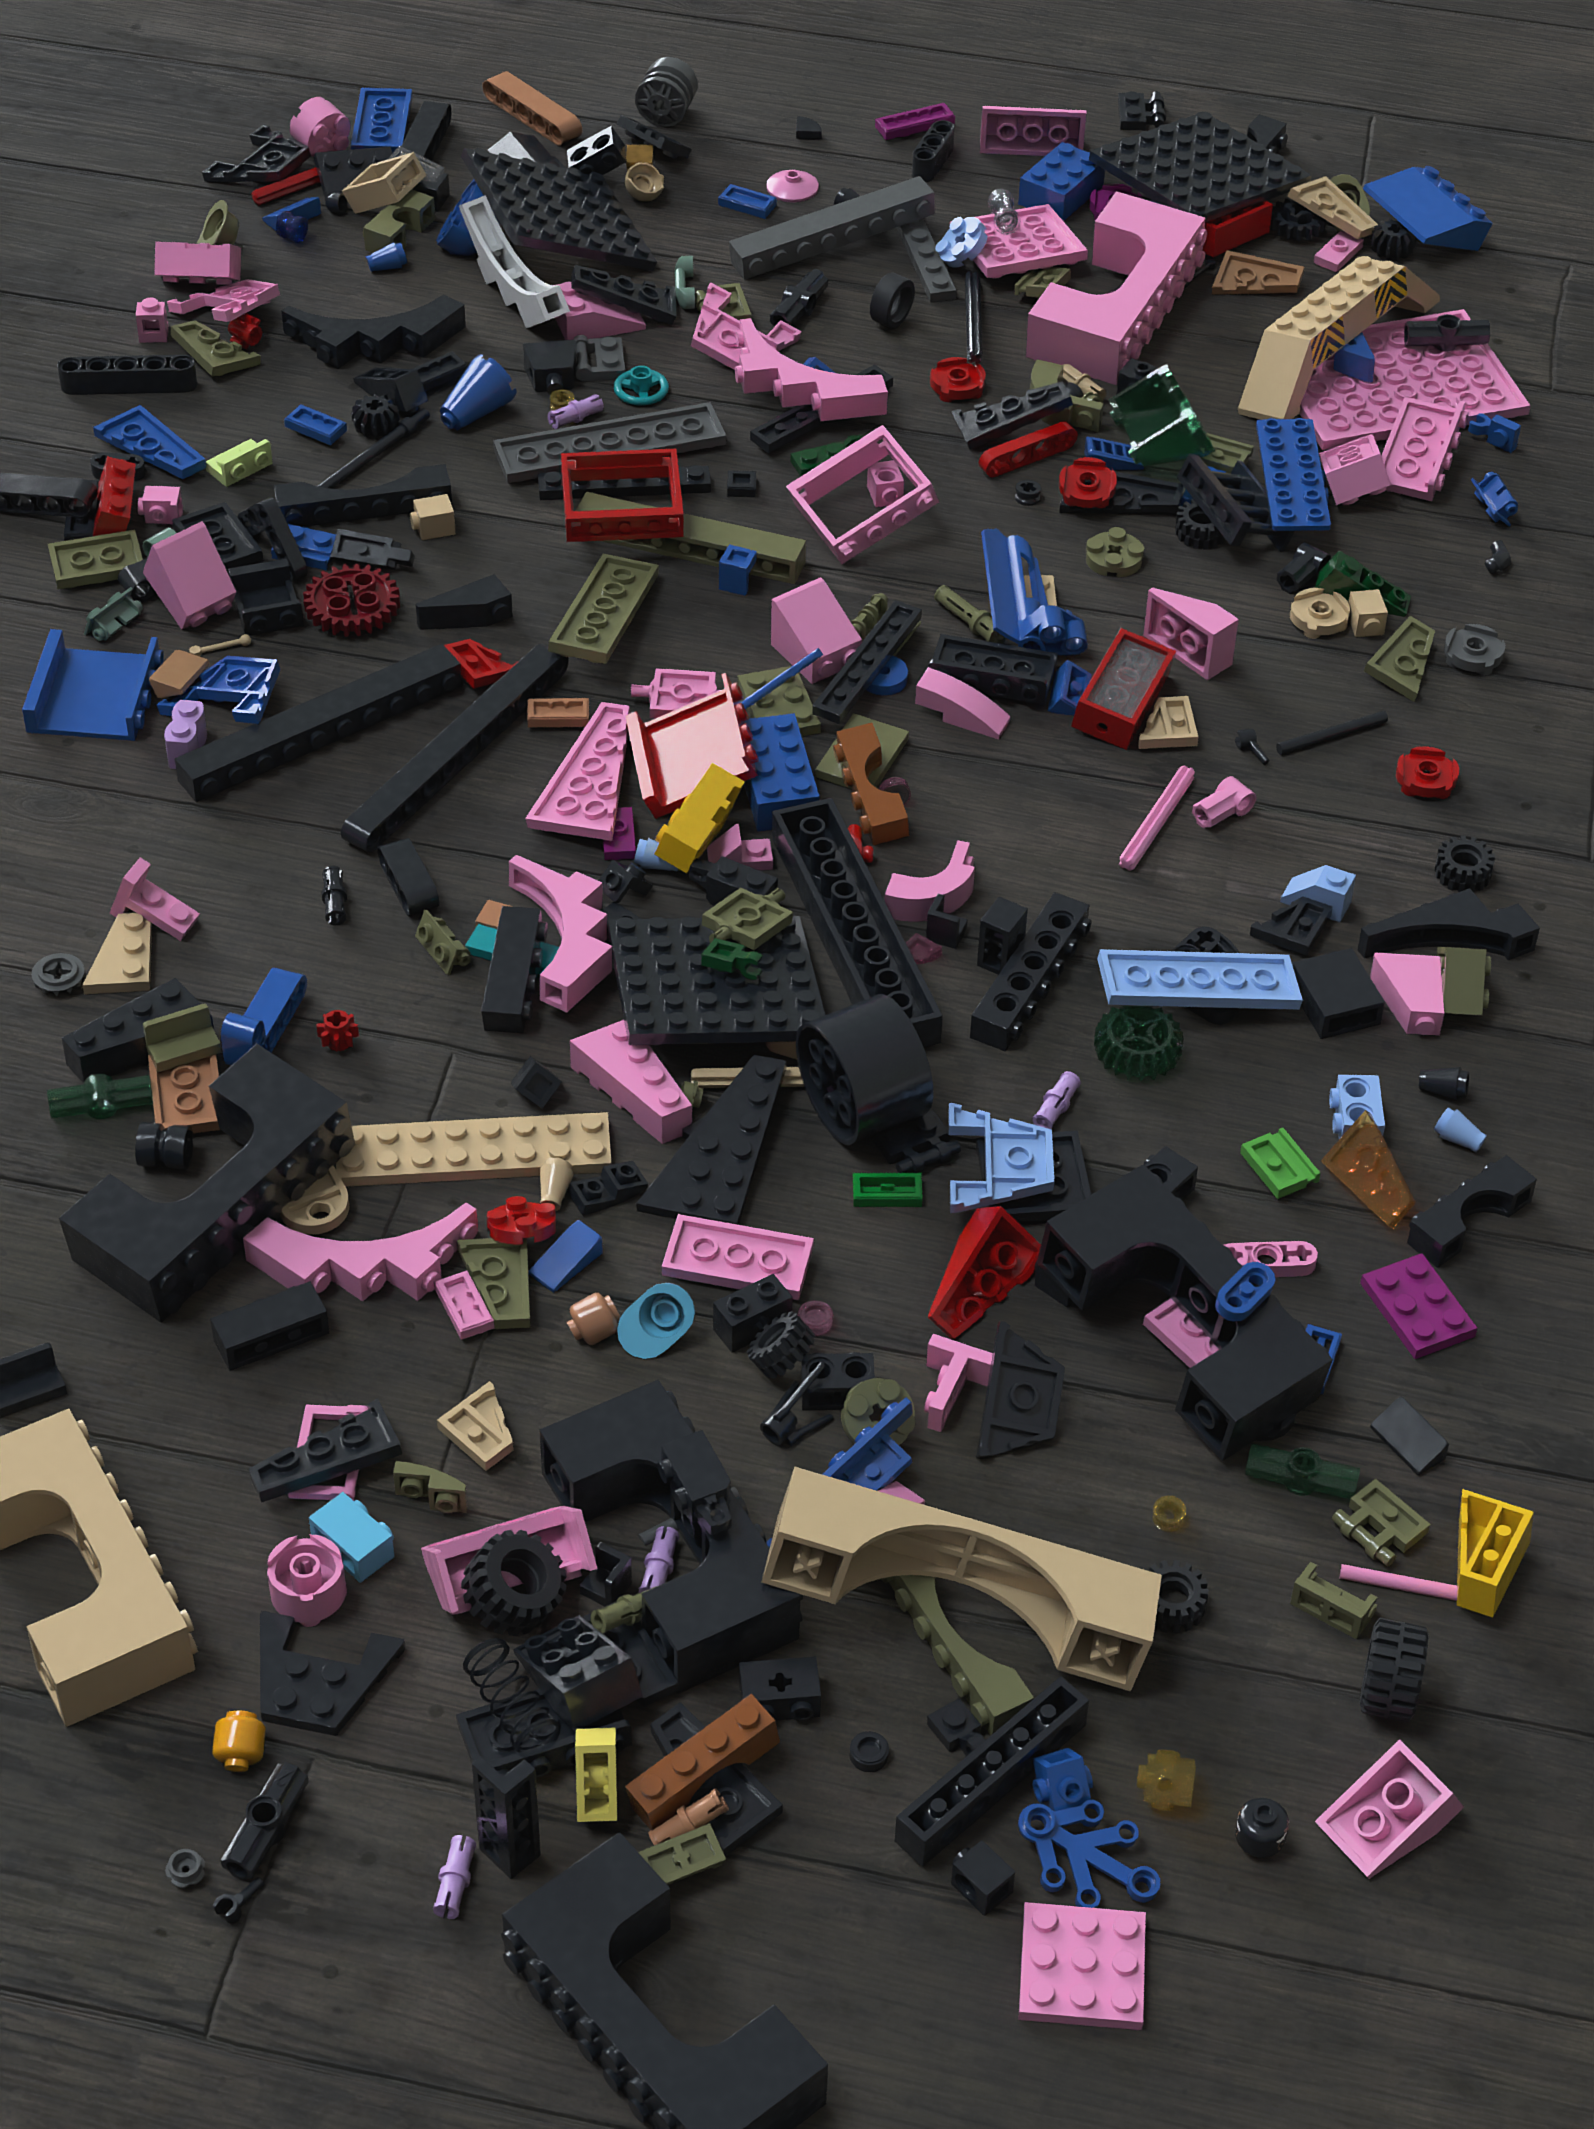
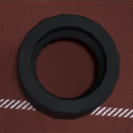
(892, 300)

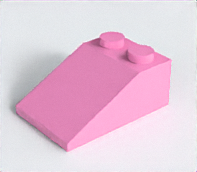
(594, 317)
(1355, 470)
(1193, 628)
(1389, 1811)

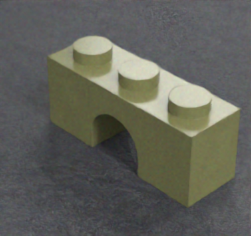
(412, 212)

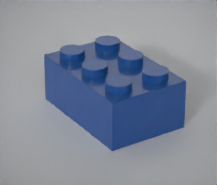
(1061, 180)

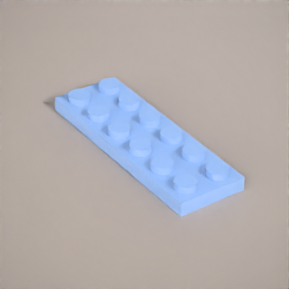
(1199, 979)

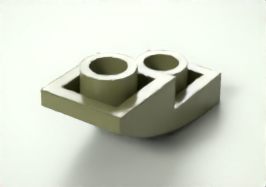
(443, 1490)

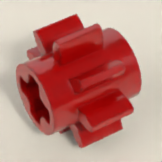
(245, 330)
(337, 1030)

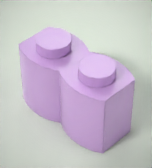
(186, 730)

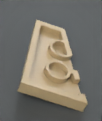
(1334, 206)
(123, 958)

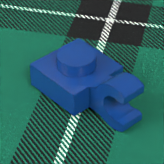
(1500, 431)

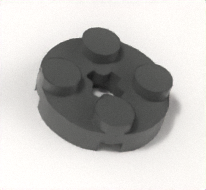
(1462, 655)

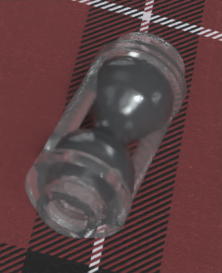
(1006, 218)

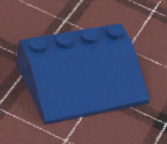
(1431, 208)

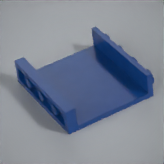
(90, 691)

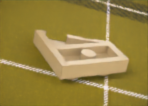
(1170, 724)
(479, 1427)

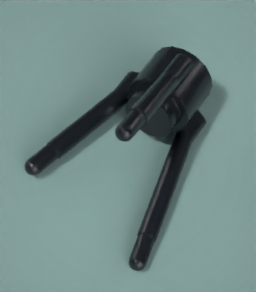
(782, 1422)

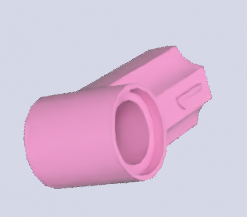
(1228, 799)

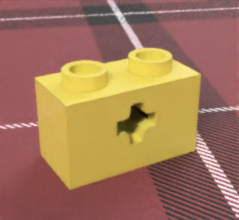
(596, 1774)

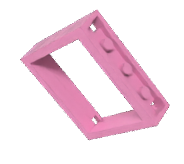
(844, 467)

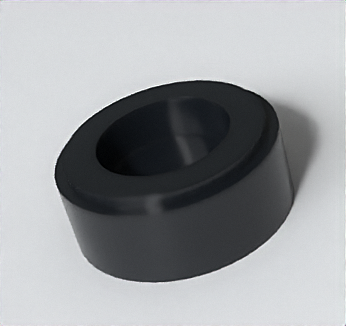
(869, 1751)

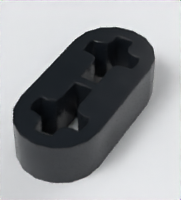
(98, 461)

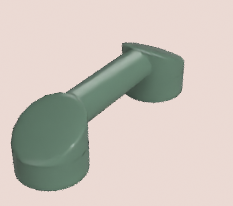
(684, 295)

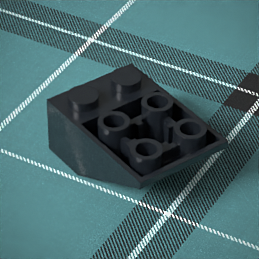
(580, 1672)

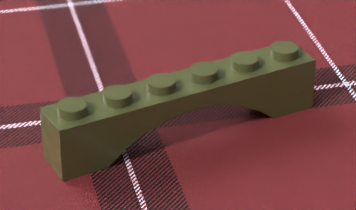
(988, 1686)

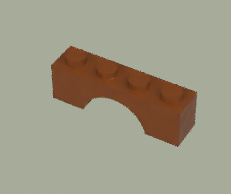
(881, 811)
(733, 1738)

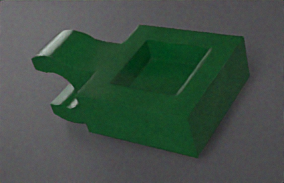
(727, 956)

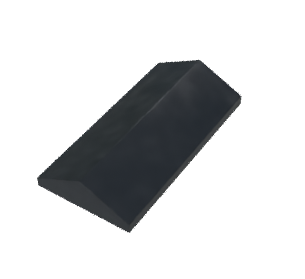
(523, 146)

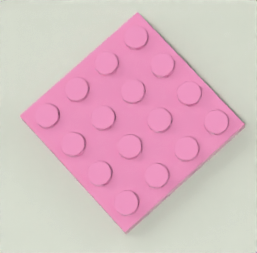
(1038, 243)

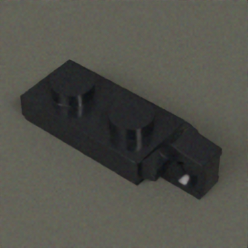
(370, 550)

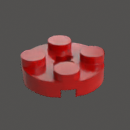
(969, 382)
(1087, 496)
(1414, 781)
(521, 1220)

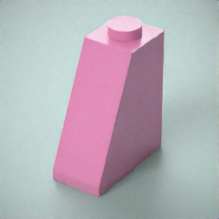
(1411, 990)

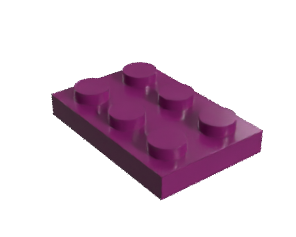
(1418, 1306)

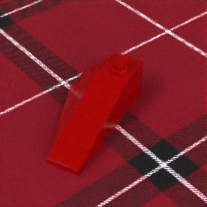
(985, 1265)

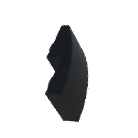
(614, 1186)

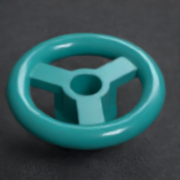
(640, 381)

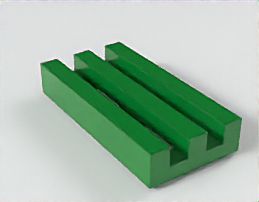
(887, 1194)

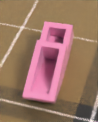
(960, 704)

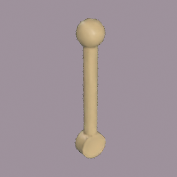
(244, 640)

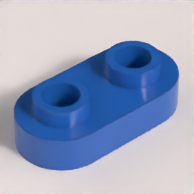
(1242, 1293)

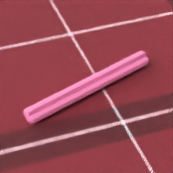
(1156, 818)

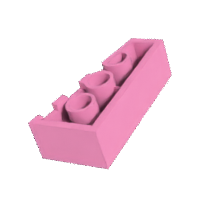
(633, 1080)

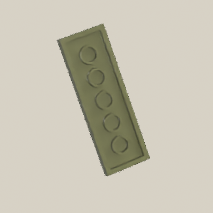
(603, 608)

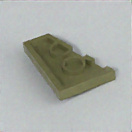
(212, 352)
(1403, 658)
(500, 1278)

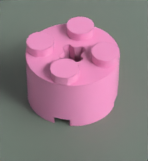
(320, 126)
(306, 1579)

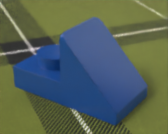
(1355, 359)

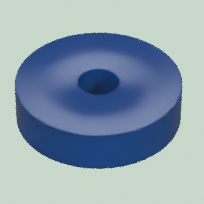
(891, 678)

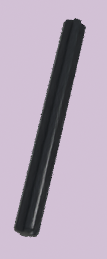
(973, 317)

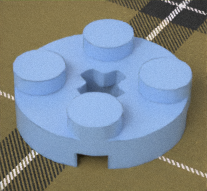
(962, 241)

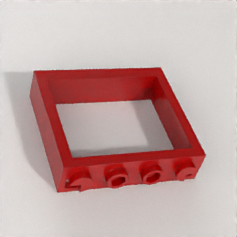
(622, 523)

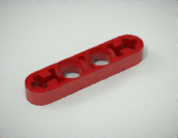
(999, 458)

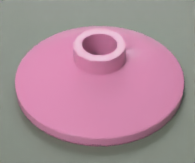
(792, 186)

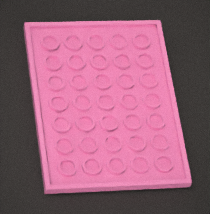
(1352, 408)

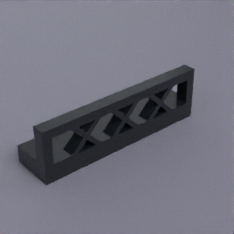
(507, 1815)

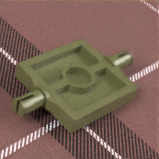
(748, 917)

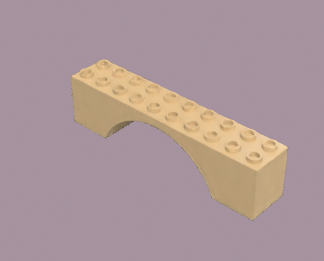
(1082, 1606)

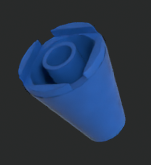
(477, 393)

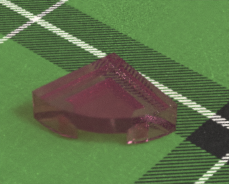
(923, 949)

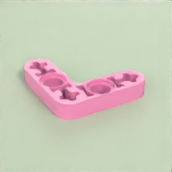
(1292, 1267)

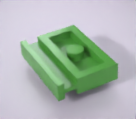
(1280, 1163)

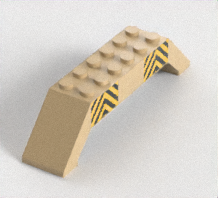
(1322, 327)

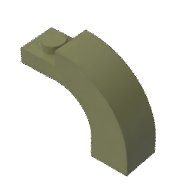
(1083, 412)

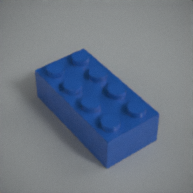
(782, 768)

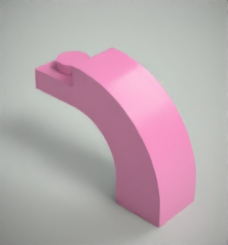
(912, 897)

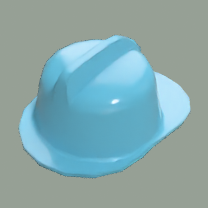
(656, 1320)

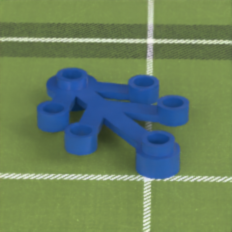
(1083, 1850)

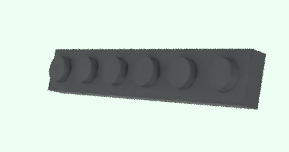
(927, 261)

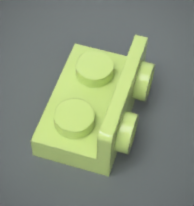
(240, 461)

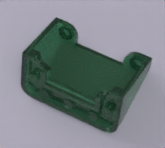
(1159, 420)

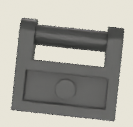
(608, 358)

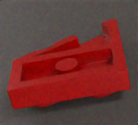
(478, 664)

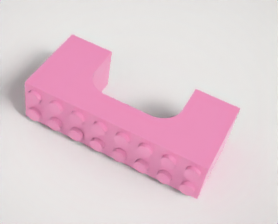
(1103, 332)

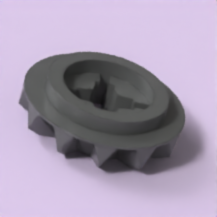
(48, 967)

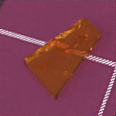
(1370, 1171)

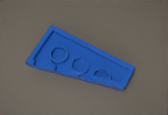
(146, 436)

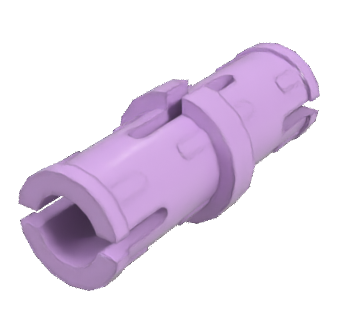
(575, 411)
(1057, 1100)
(660, 1559)
(454, 1877)

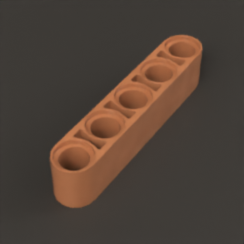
(532, 108)

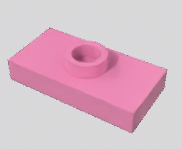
(1338, 251)
(464, 1305)

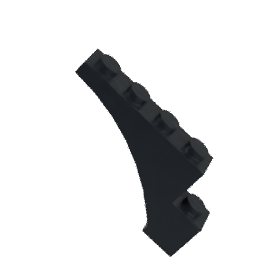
(1453, 922)

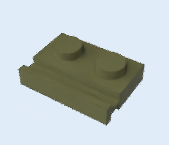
(1037, 281)
(1227, 453)

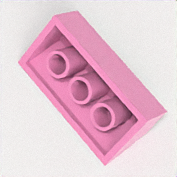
(1030, 130)

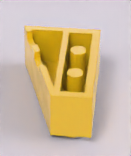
(699, 818)
(1489, 1550)

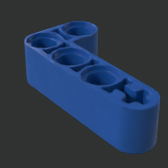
(265, 1016)

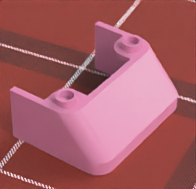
(558, 1526)

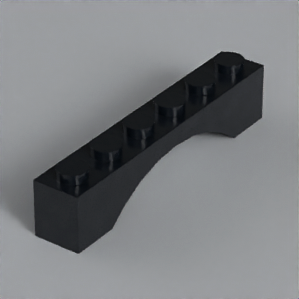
(315, 505)

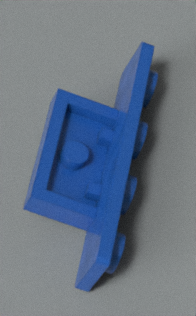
(875, 1456)

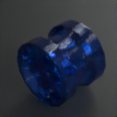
(292, 226)

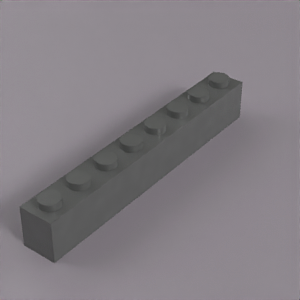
(832, 227)

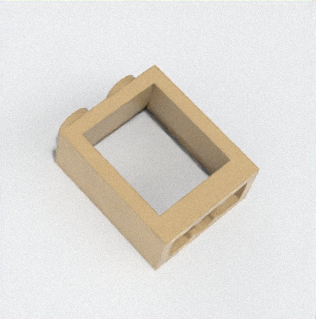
(382, 183)

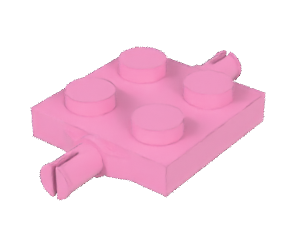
(675, 689)

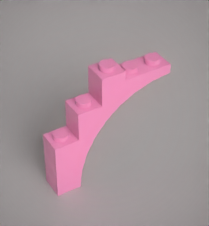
(830, 393)
(574, 907)
(360, 1266)

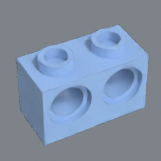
(1352, 1098)

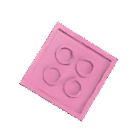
(1082, 1966)

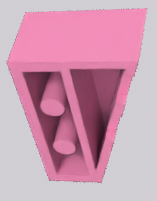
(197, 262)

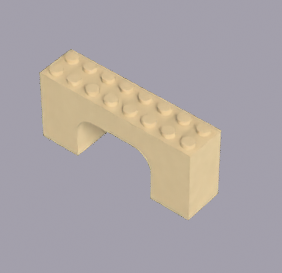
(130, 1628)

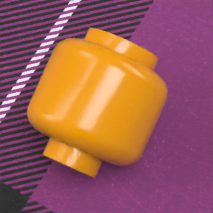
(239, 1740)

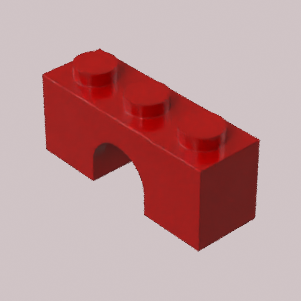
(115, 497)

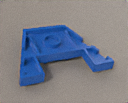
(233, 680)

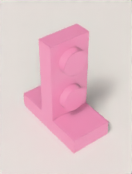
(153, 902)
(956, 1365)

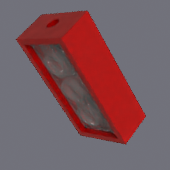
(1123, 688)

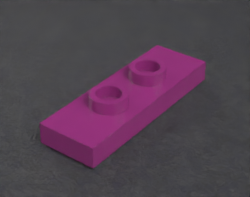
(913, 121)

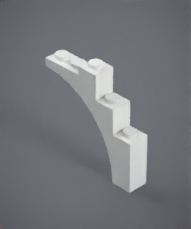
(500, 263)

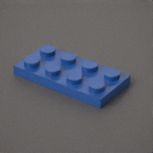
(381, 118)

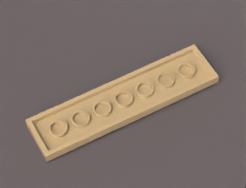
(474, 1149)

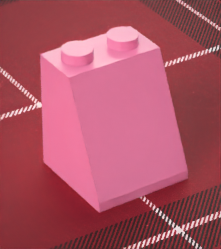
(190, 576)
(809, 620)

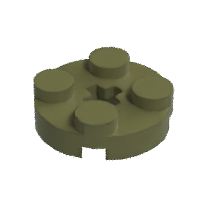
(1114, 553)
(860, 1402)

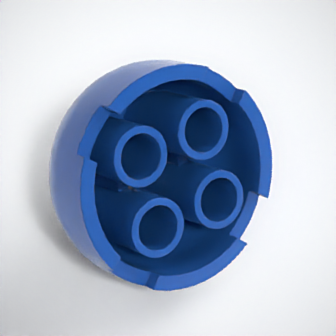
(454, 233)

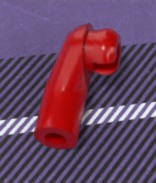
(865, 851)

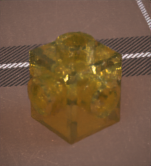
(1171, 1792)

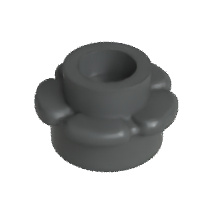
(185, 1859)

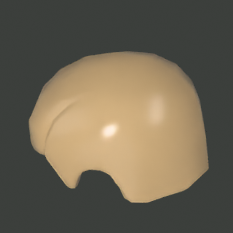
(644, 182)

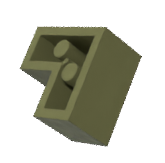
(1463, 979)

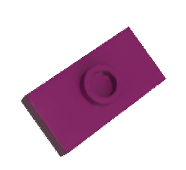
(623, 838)

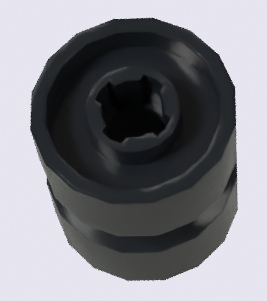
(161, 1145)

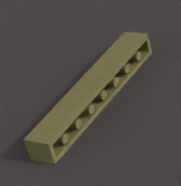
(707, 540)

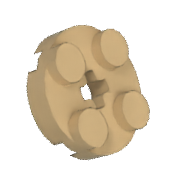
(1332, 616)

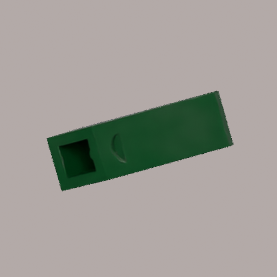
(1346, 574)

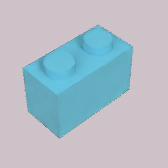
(360, 1538)

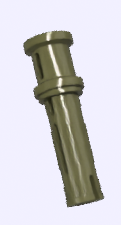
(949, 600)

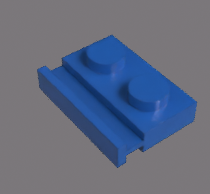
(314, 546)

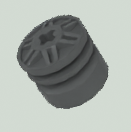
(666, 91)

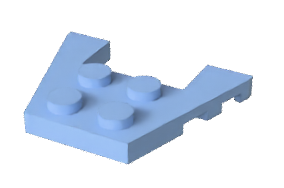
(1015, 1160)

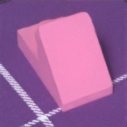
(751, 853)

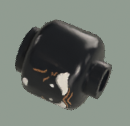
(1262, 1827)

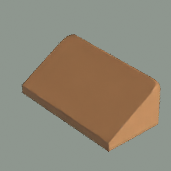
(177, 673)

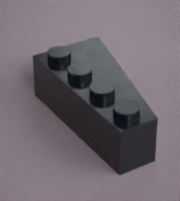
(118, 1036)

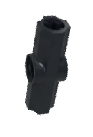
(800, 299)
(1446, 332)
(256, 1838)

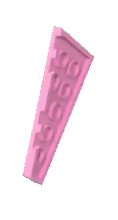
(588, 782)

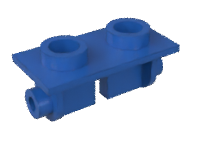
(1494, 494)

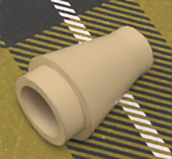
(555, 1180)

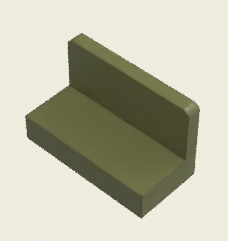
(181, 1038)

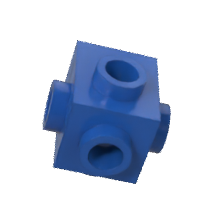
(1061, 1780)

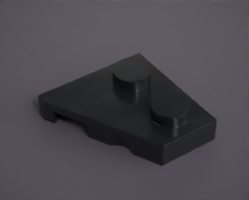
(1294, 926)

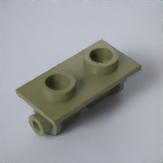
(440, 943)

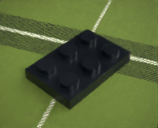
(228, 534)

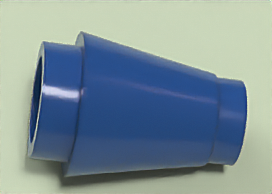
(387, 258)

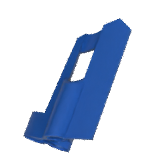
(1021, 618)

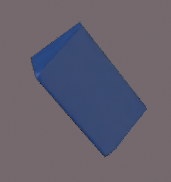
(307, 208)
(1067, 688)

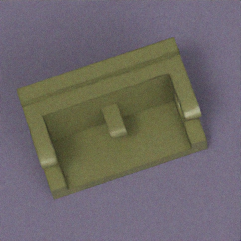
(1332, 1603)
(685, 1855)

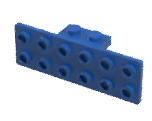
(1293, 475)

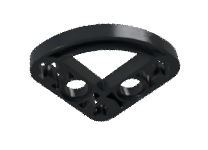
(1212, 942)

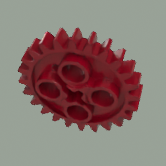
(373, 595)

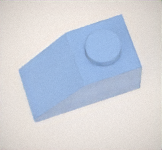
(1325, 886)

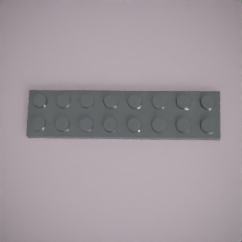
(676, 428)

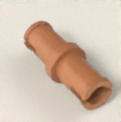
(690, 1817)

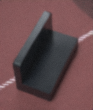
(29, 1379)

